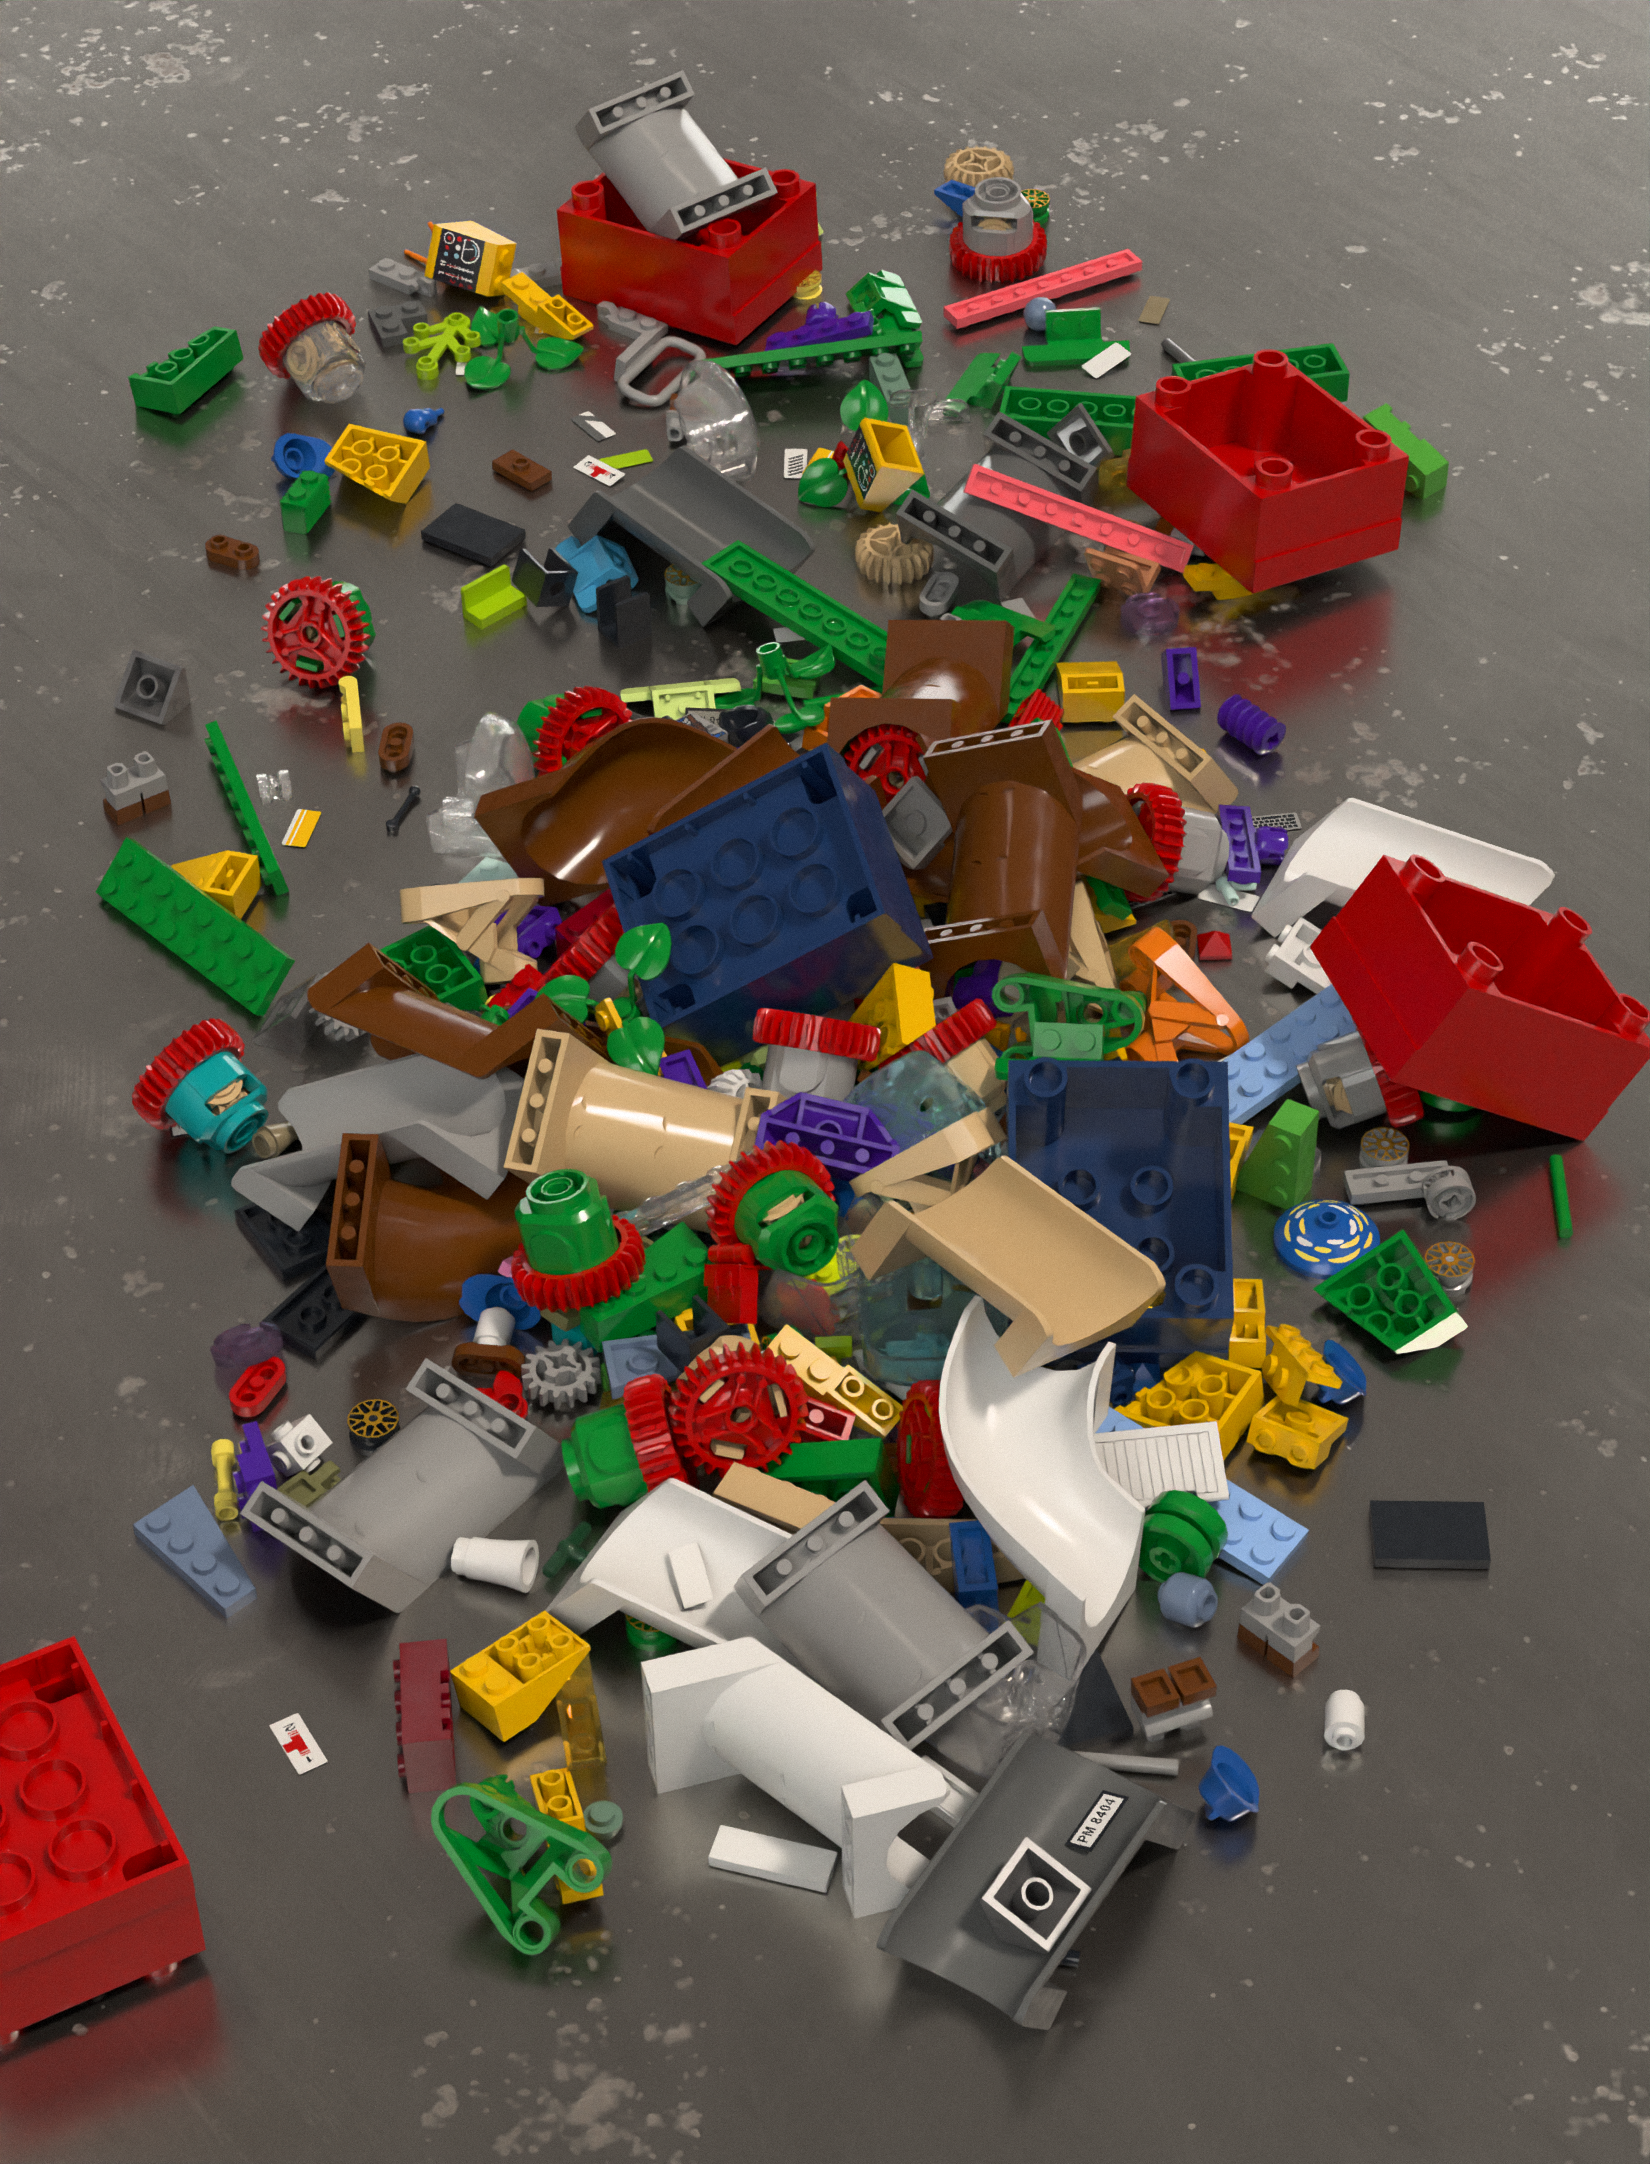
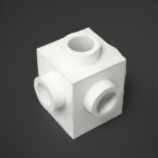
(297, 1445)

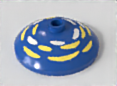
(1323, 1237)

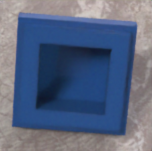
(1146, 1376)

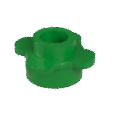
(494, 1014)

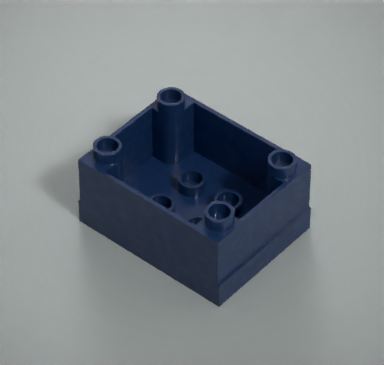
(770, 903)
(1149, 1162)

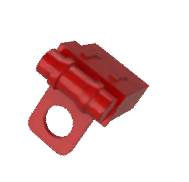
(733, 1282)

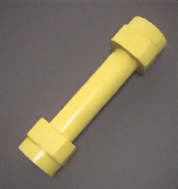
(225, 1500)

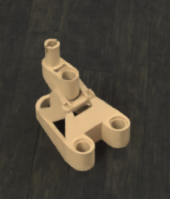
(468, 915)
(1086, 949)
(957, 1144)

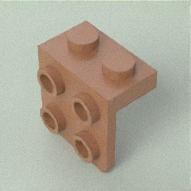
(1122, 570)

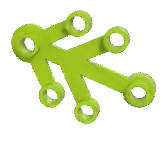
(452, 326)

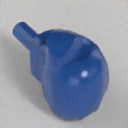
(420, 419)

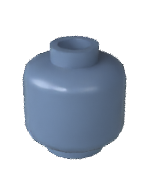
(1187, 1599)

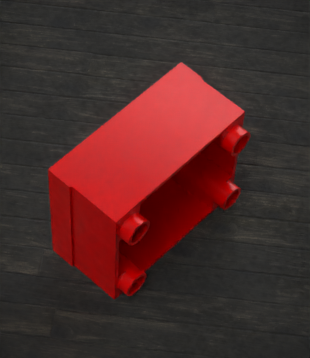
(707, 284)
(1267, 472)
(1483, 998)
(85, 1850)

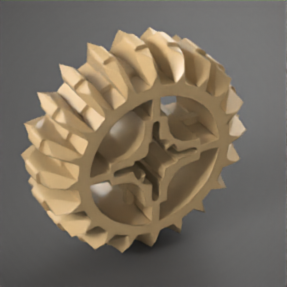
(976, 165)
(888, 559)

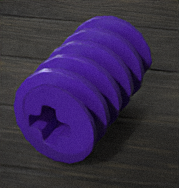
(1250, 725)

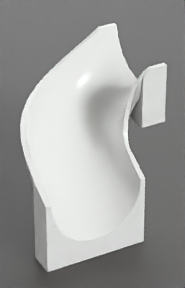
(1035, 1477)

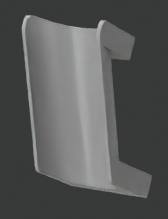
(666, 161)
(416, 1111)
(402, 1509)
(876, 1622)

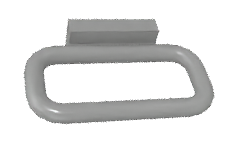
(639, 356)

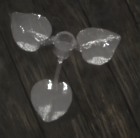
(941, 410)

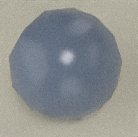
(1035, 312)

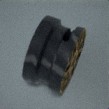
(371, 1425)

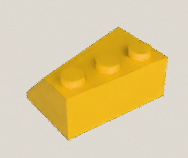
(380, 461)
(900, 1008)
(1200, 1392)

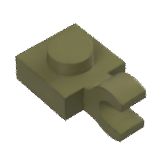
(308, 1488)

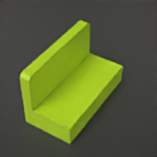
(491, 598)

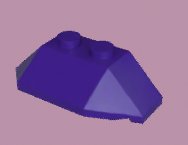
(838, 1133)

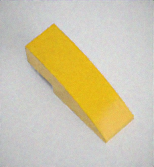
(1248, 1334)

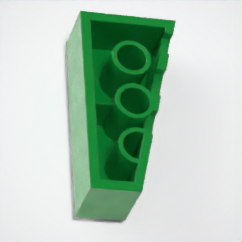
(187, 372)
(668, 1283)
(837, 1468)

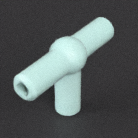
(1229, 889)

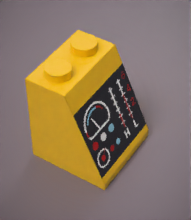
(470, 257)
(881, 463)

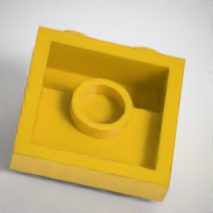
(1296, 1432)

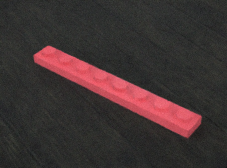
(1048, 286)
(1077, 518)

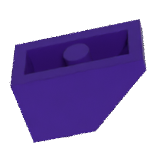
(1181, 678)

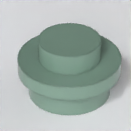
(603, 1819)

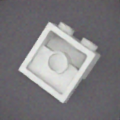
(1295, 959)

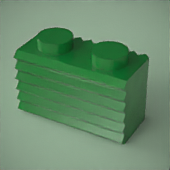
(305, 502)

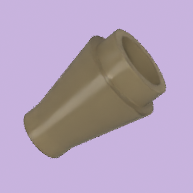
(273, 1139)

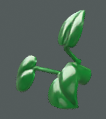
(487, 373)
(822, 480)
(773, 665)
(641, 1041)

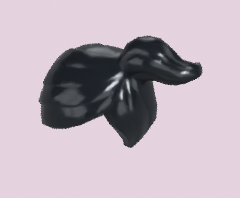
(744, 722)

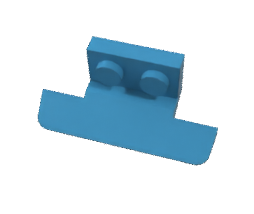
(595, 564)

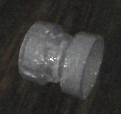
(274, 787)

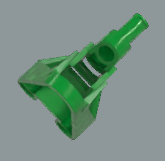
(1041, 993)
(494, 1805)

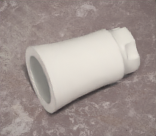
(497, 1561)

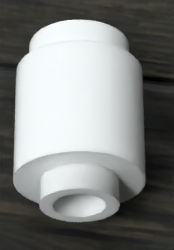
(494, 1327)
(1344, 1720)

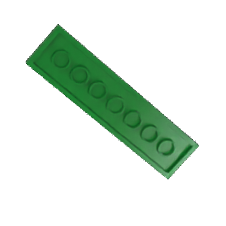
(821, 354)
(802, 608)
(195, 927)

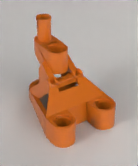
(1172, 1023)

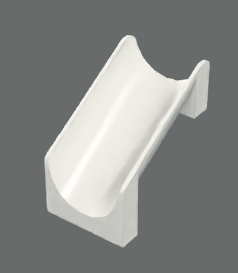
(1349, 841)
(635, 1575)
(760, 1717)

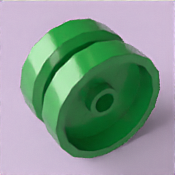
(1180, 1536)

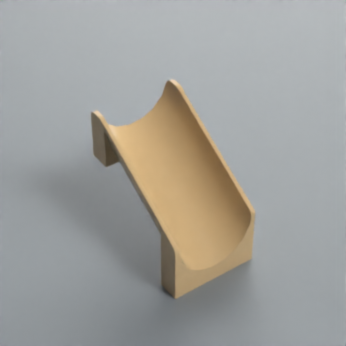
(1160, 756)
(625, 1125)
(1027, 1256)

